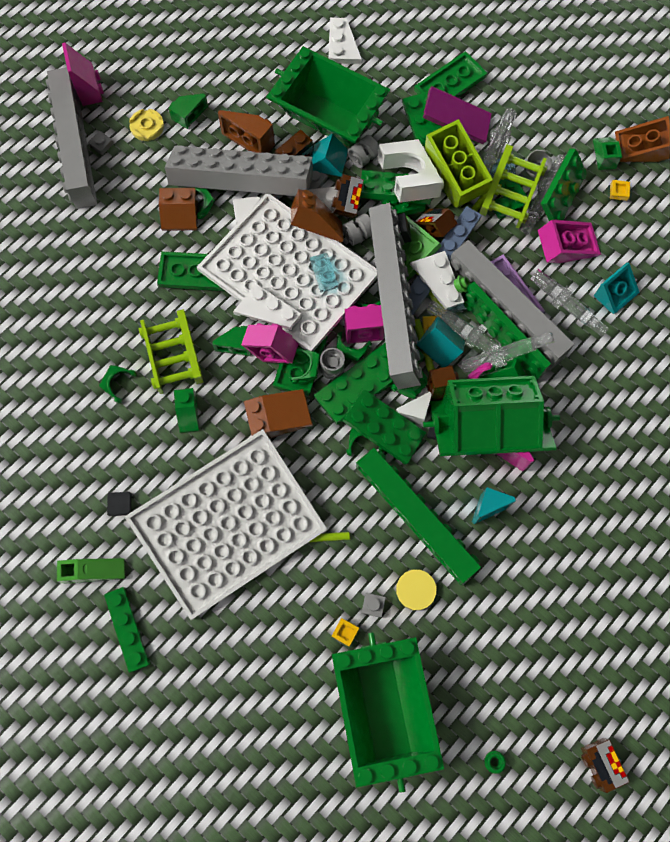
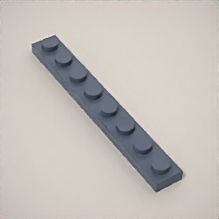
(451, 242)

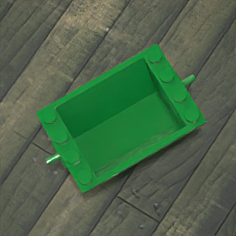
(328, 96)
(492, 417)
(387, 712)

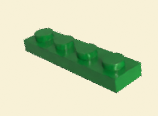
(126, 629)

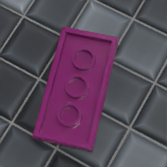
(446, 108)

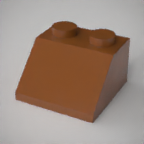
(178, 209)

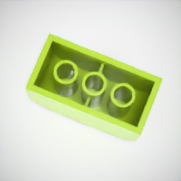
(458, 163)

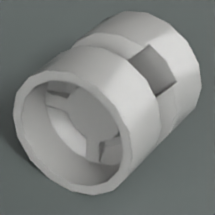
(363, 151)
(357, 230)
(332, 363)

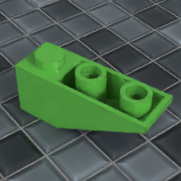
(90, 570)

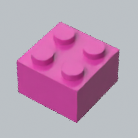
(363, 324)
(270, 343)

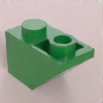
(607, 153)

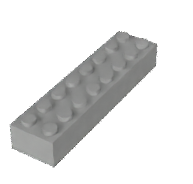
(71, 139)
(239, 170)
(516, 306)

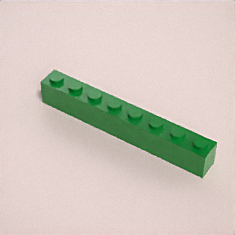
(417, 516)

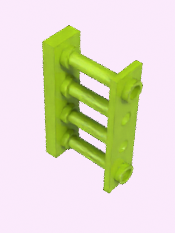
(501, 173)
(188, 356)

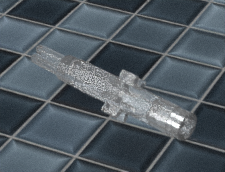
(499, 137)
(543, 185)
(563, 298)
(472, 334)
(499, 354)

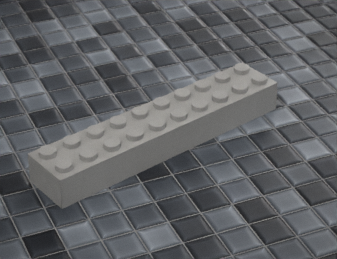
(394, 297)

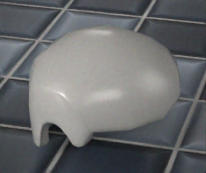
(536, 157)

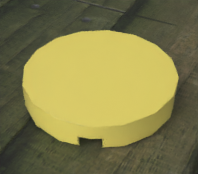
(146, 124)
(416, 589)

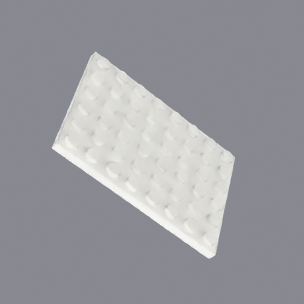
(277, 257)
(225, 524)

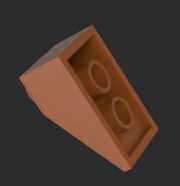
(247, 130)
(645, 141)
(314, 216)
(278, 413)

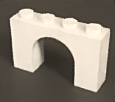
(412, 155)

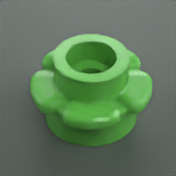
(461, 284)

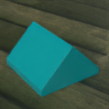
(329, 156)
(617, 289)
(441, 343)
(491, 503)

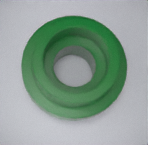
(501, 762)

